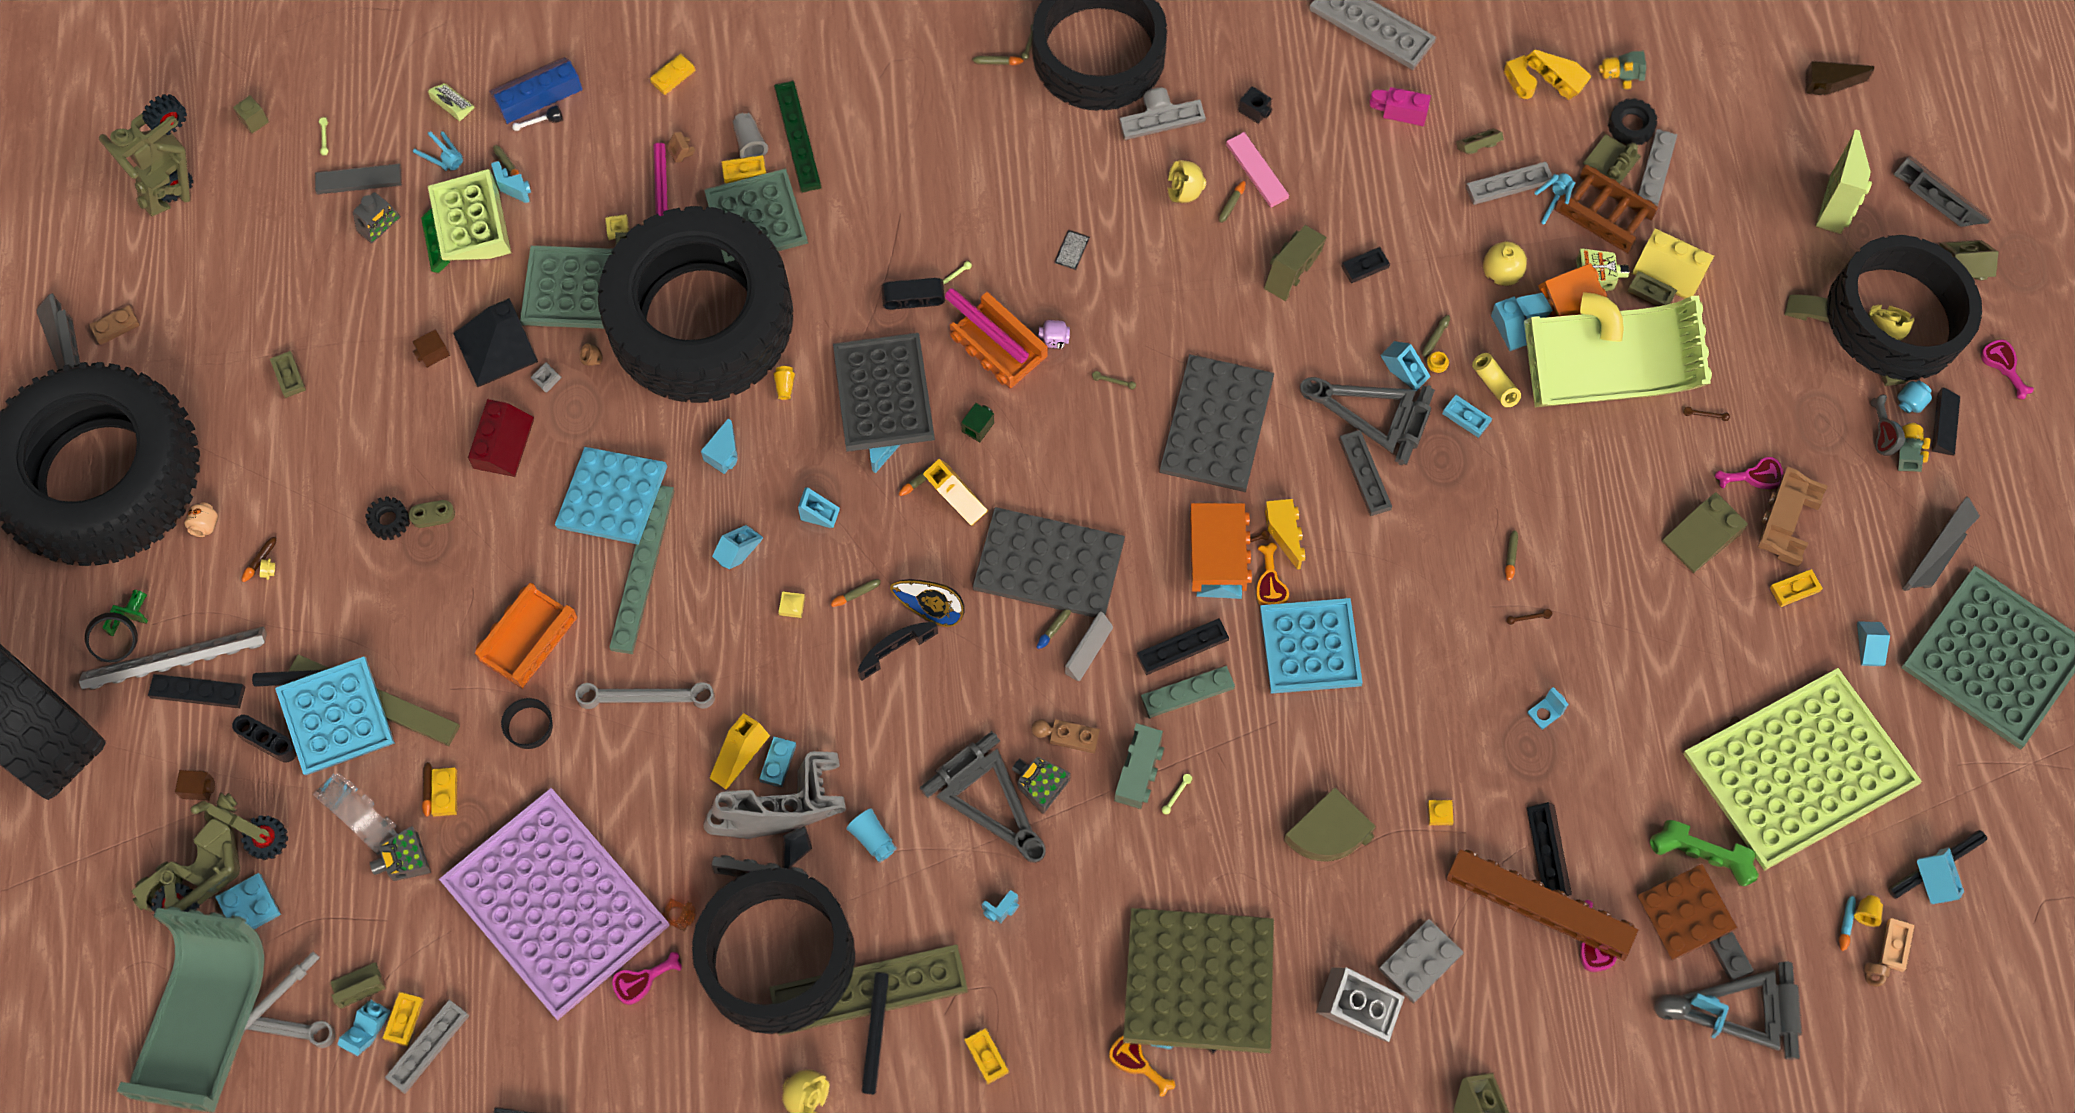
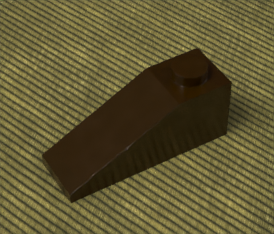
(1830, 77)

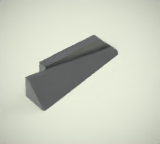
(1940, 194)
(59, 332)
(1944, 546)

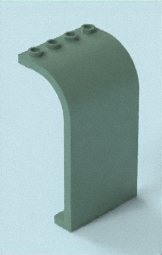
(200, 1012)

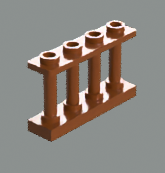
(1597, 224)

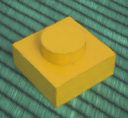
(1440, 812)

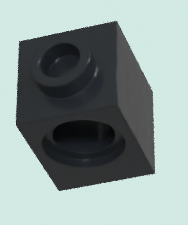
(1255, 97)

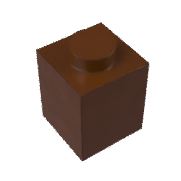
(430, 348)
(194, 785)

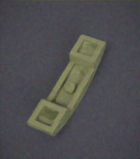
(1807, 306)

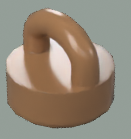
(590, 355)
(1876, 970)

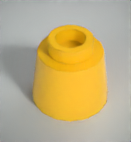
(1869, 911)

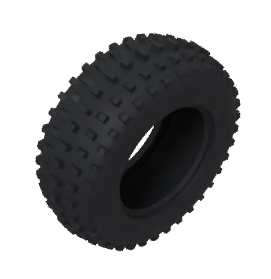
(131, 512)

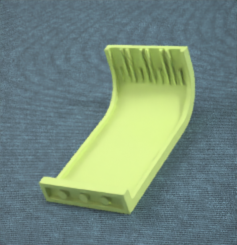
(1658, 355)

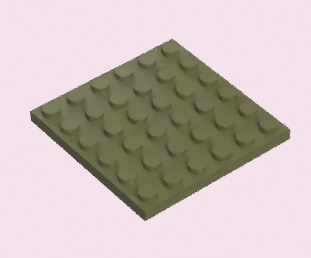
(1199, 981)

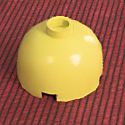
(1186, 181)
(1505, 263)
(1893, 321)
(805, 1091)

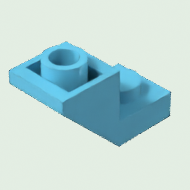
(513, 185)
(366, 1027)

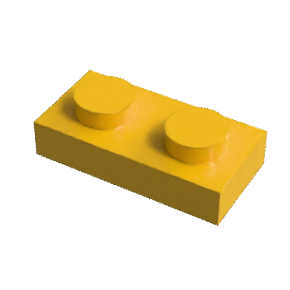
(672, 74)
(743, 168)
(1796, 588)
(444, 792)
(403, 1019)
(986, 1056)

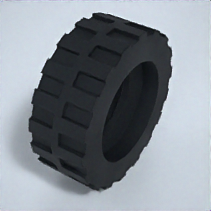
(1637, 108)

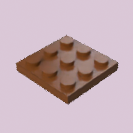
(1687, 912)

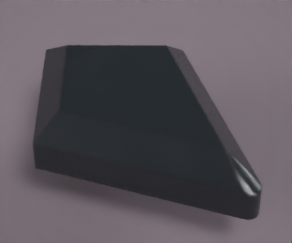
(795, 846)

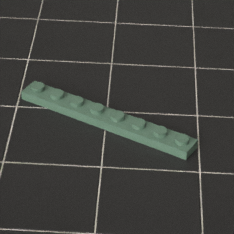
(641, 575)

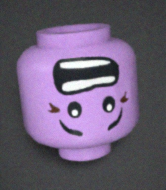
(1054, 334)

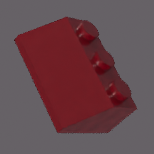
(500, 438)

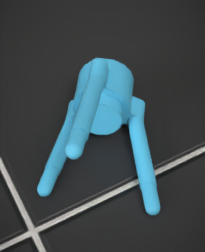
(450, 158)
(1561, 185)

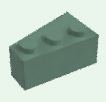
(1140, 766)

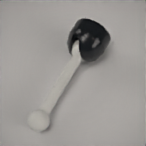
(553, 115)

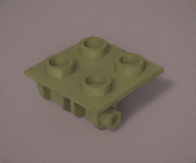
(1613, 158)

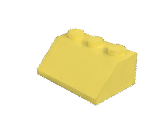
(1674, 263)

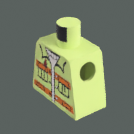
(1605, 265)

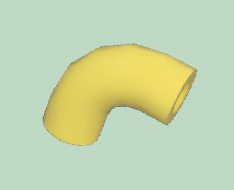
(1606, 312)
(1496, 380)

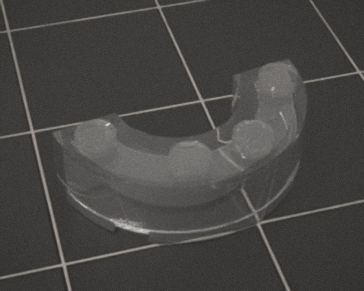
(355, 811)

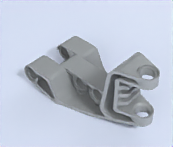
(749, 819)

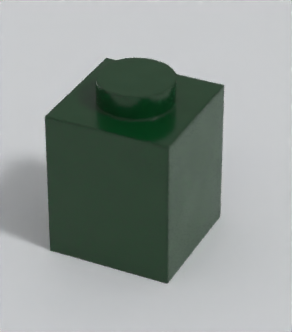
(978, 422)

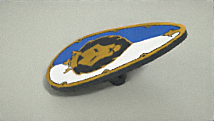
(930, 600)

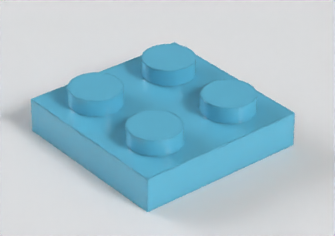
(250, 901)

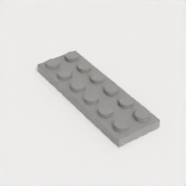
(1377, 28)

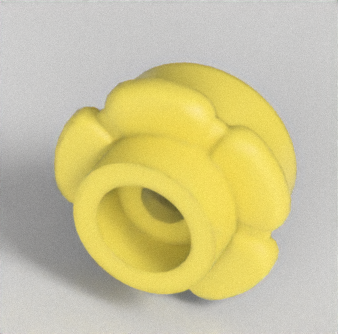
(267, 568)

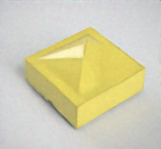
(616, 225)
(791, 604)

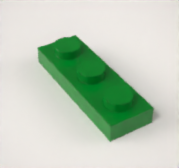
(436, 262)

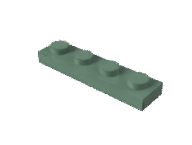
(1187, 691)

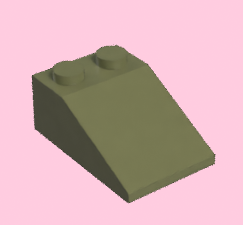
(1705, 532)

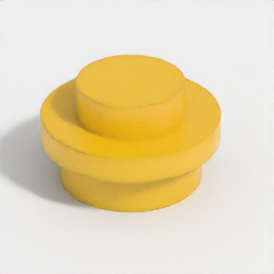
(1437, 362)

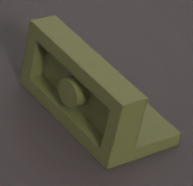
(357, 985)

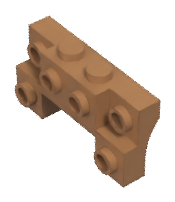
(1784, 513)

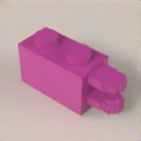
(1401, 105)

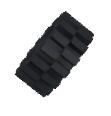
(381, 508)

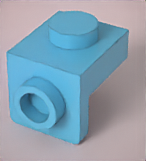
(1006, 907)

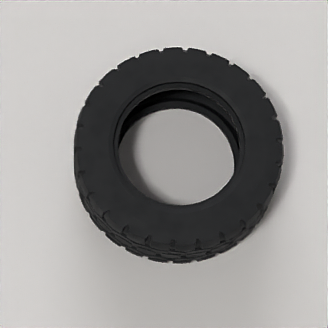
(684, 244)
(39, 732)

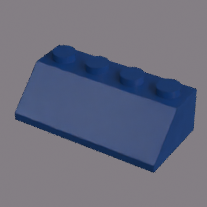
(536, 90)

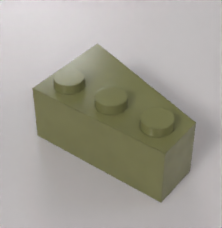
(1293, 260)

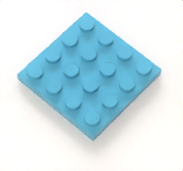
(611, 495)
(1310, 645)
(334, 715)

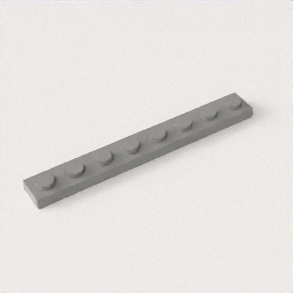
(166, 660)

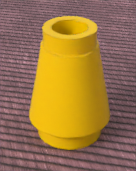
(784, 381)

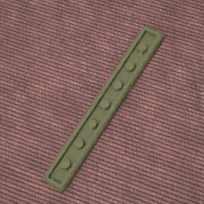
(400, 711)

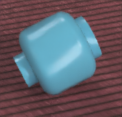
(1914, 397)

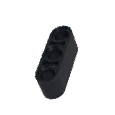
(913, 293)
(257, 731)

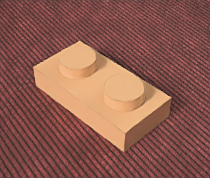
(1896, 944)

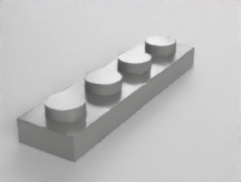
(1657, 166)
(1508, 183)
(427, 1046)

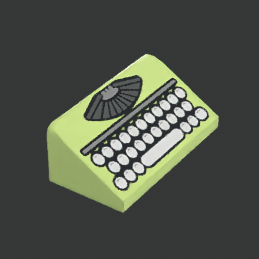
(450, 101)

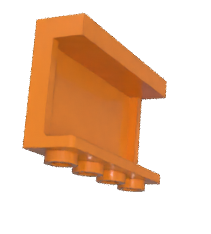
(1566, 291)
(991, 354)
(1219, 545)
(525, 635)

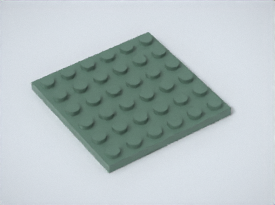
(1995, 657)

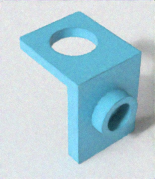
(1554, 703)
(1714, 1006)

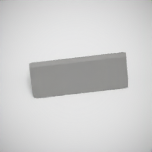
(1088, 647)

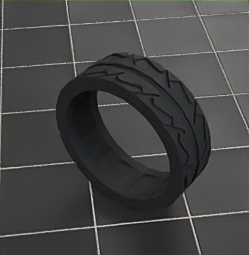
(1093, 91)
(1930, 266)
(738, 897)

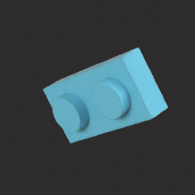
(1467, 416)
(777, 762)

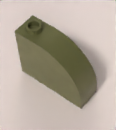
(1330, 830)

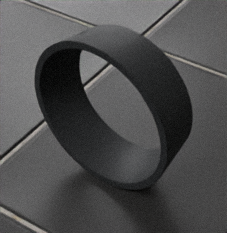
(114, 616)
(520, 705)

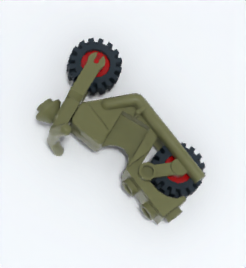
(159, 156)
(216, 858)

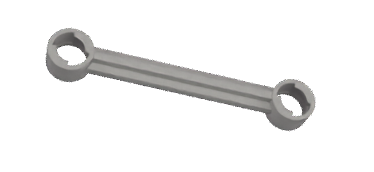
(644, 695)
(294, 1030)

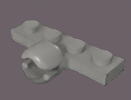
(1161, 115)

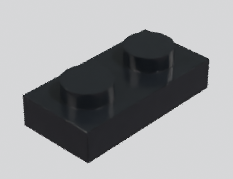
(1365, 265)

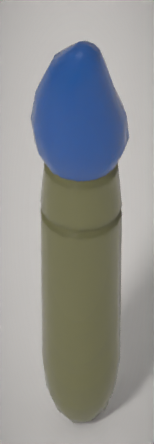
(1053, 628)

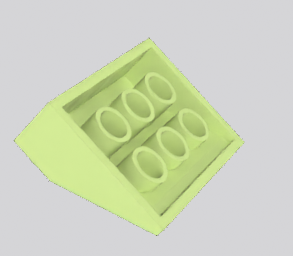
(1846, 187)
(469, 217)

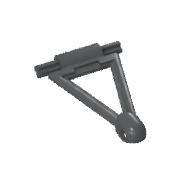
(1407, 423)
(967, 768)
(1780, 1009)

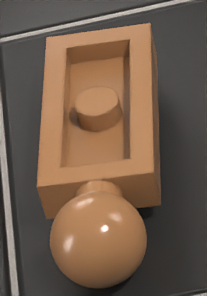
(1068, 734)

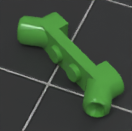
(1738, 859)

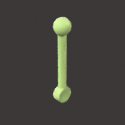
(323, 122)
(967, 265)
(1187, 778)

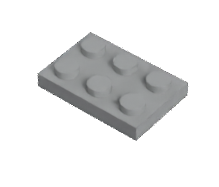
(1421, 961)

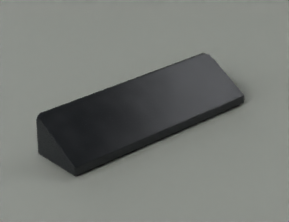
(1549, 847)

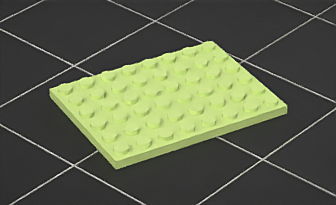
(1801, 768)

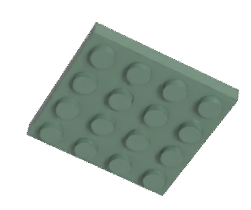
(767, 204)
(563, 287)

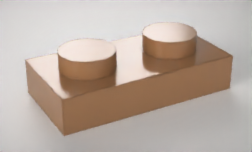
(114, 325)

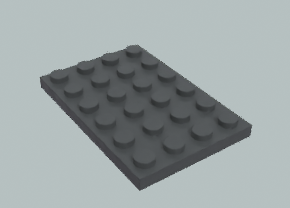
(883, 392)
(1217, 423)
(1049, 563)

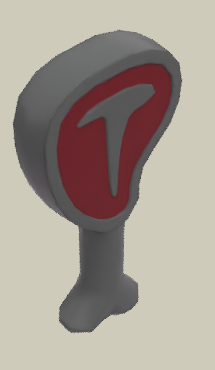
(1890, 434)

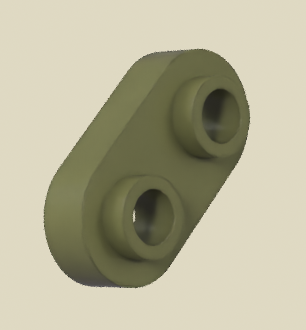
(431, 514)

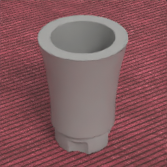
(748, 136)

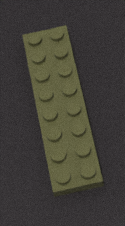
(911, 982)

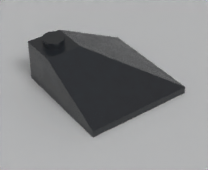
(495, 343)

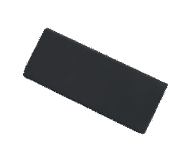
(1946, 422)

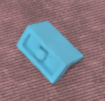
(1941, 877)

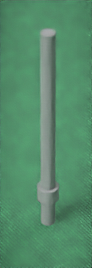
(297, 973)

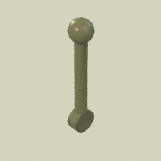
(1025, 55)
(1097, 376)

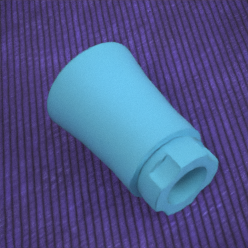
(872, 835)

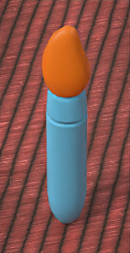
(1844, 938)

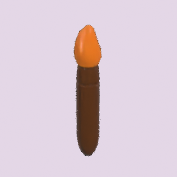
(256, 562)
(427, 789)

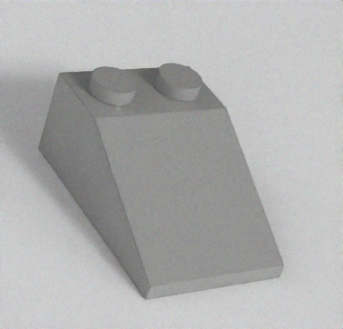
(1360, 1003)

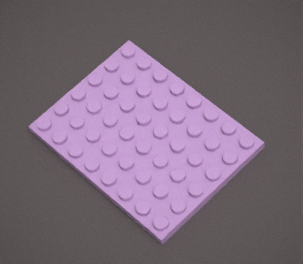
(554, 903)

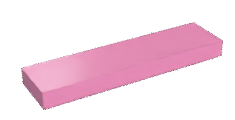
(1257, 170)

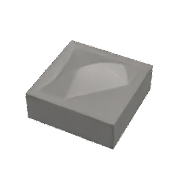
(546, 377)

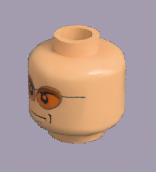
(201, 519)

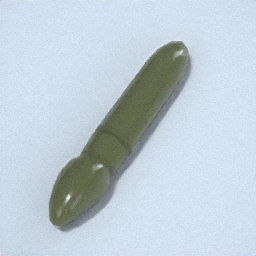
(1443, 324)

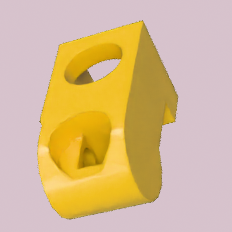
(1520, 78)

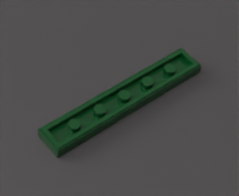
(797, 136)

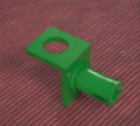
(130, 611)

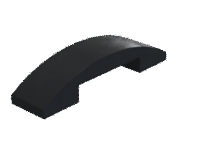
(920, 632)

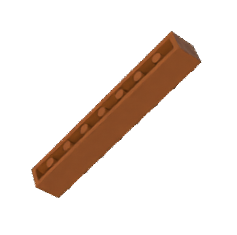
(1543, 904)

